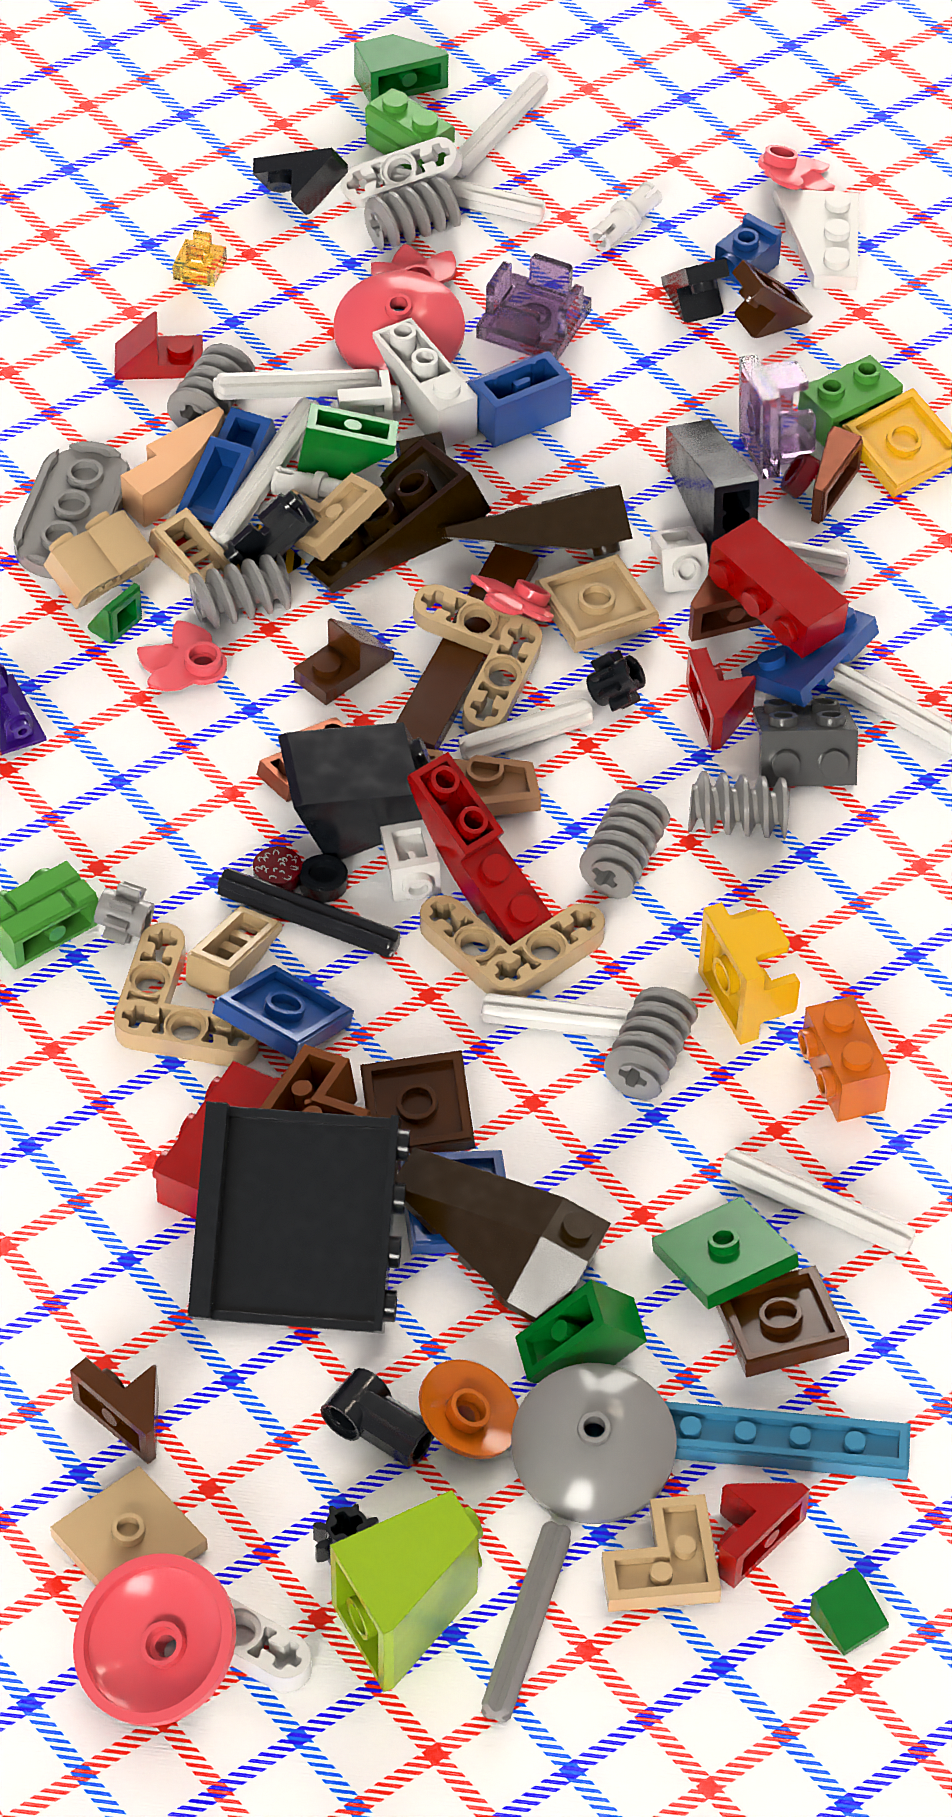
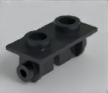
(284, 524)

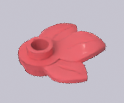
(794, 171)
(440, 266)
(523, 599)
(185, 661)

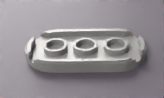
(65, 497)

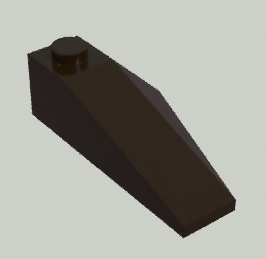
(422, 494)
(571, 522)
(511, 1233)

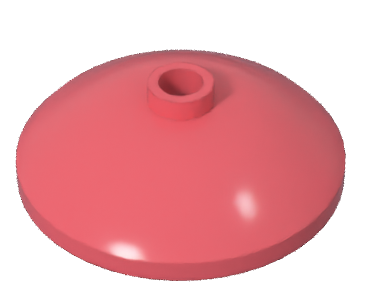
(372, 305)
(130, 1623)

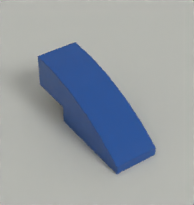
(226, 464)

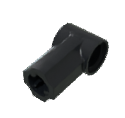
(367, 1410)

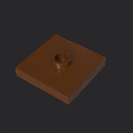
(427, 1096)
(784, 1323)

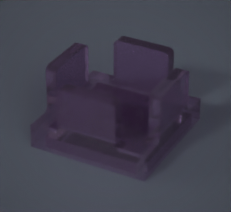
(535, 310)
(766, 414)

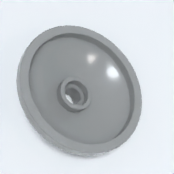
(586, 1475)

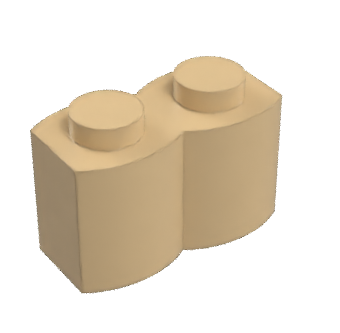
(98, 558)

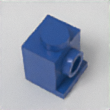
(753, 242)

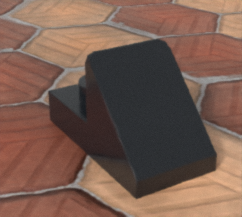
(305, 173)
(696, 290)

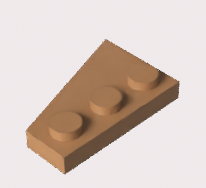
(501, 783)

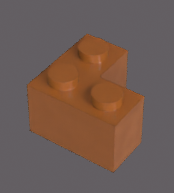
(317, 1084)

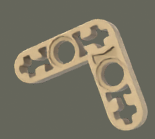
(495, 642)
(505, 959)
(157, 1009)

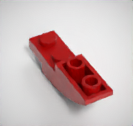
(472, 851)

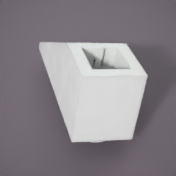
(428, 383)

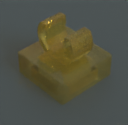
(200, 260)

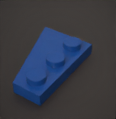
(791, 678)

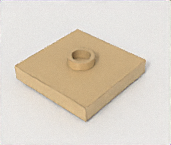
(598, 603)
(126, 1523)

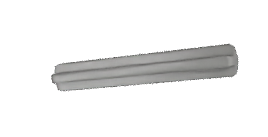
(526, 1622)

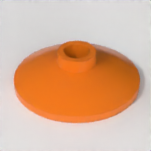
(468, 1408)

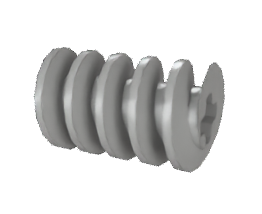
(409, 210)
(196, 392)
(240, 590)
(739, 804)
(624, 843)
(650, 1042)

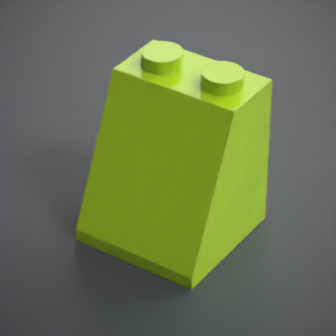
(406, 1582)

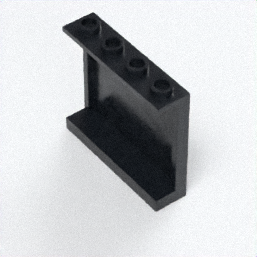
(297, 1219)

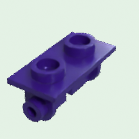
(17, 721)

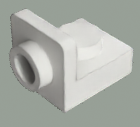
(373, 401)
(681, 557)
(411, 860)

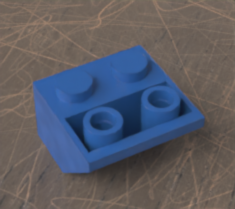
(522, 397)

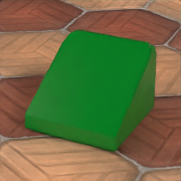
(118, 615)
(848, 1612)

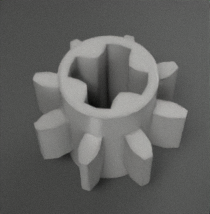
(124, 912)

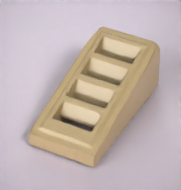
(186, 525)
(229, 955)

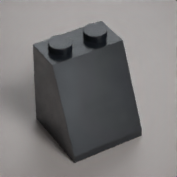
(352, 782)

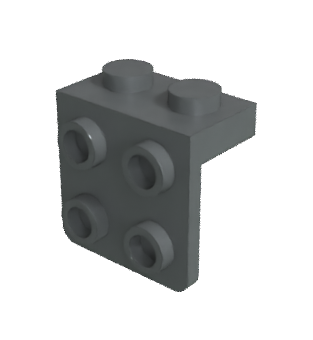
(807, 743)

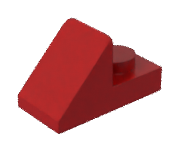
(150, 356)
(717, 701)
(761, 1520)

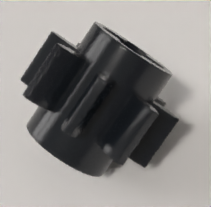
(616, 680)
(339, 1525)

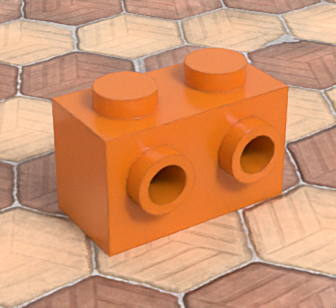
(844, 1058)

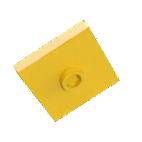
(903, 442)

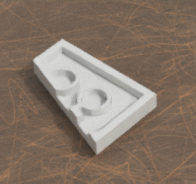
(825, 234)

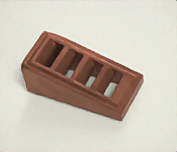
(836, 470)

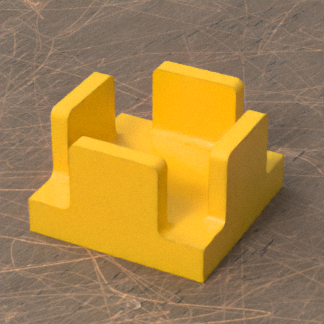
(731, 969)

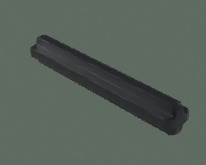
(309, 913)

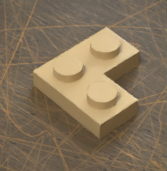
(339, 515)
(673, 1572)

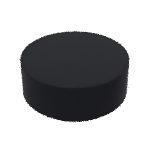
(323, 878)

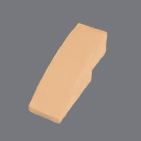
(161, 481)

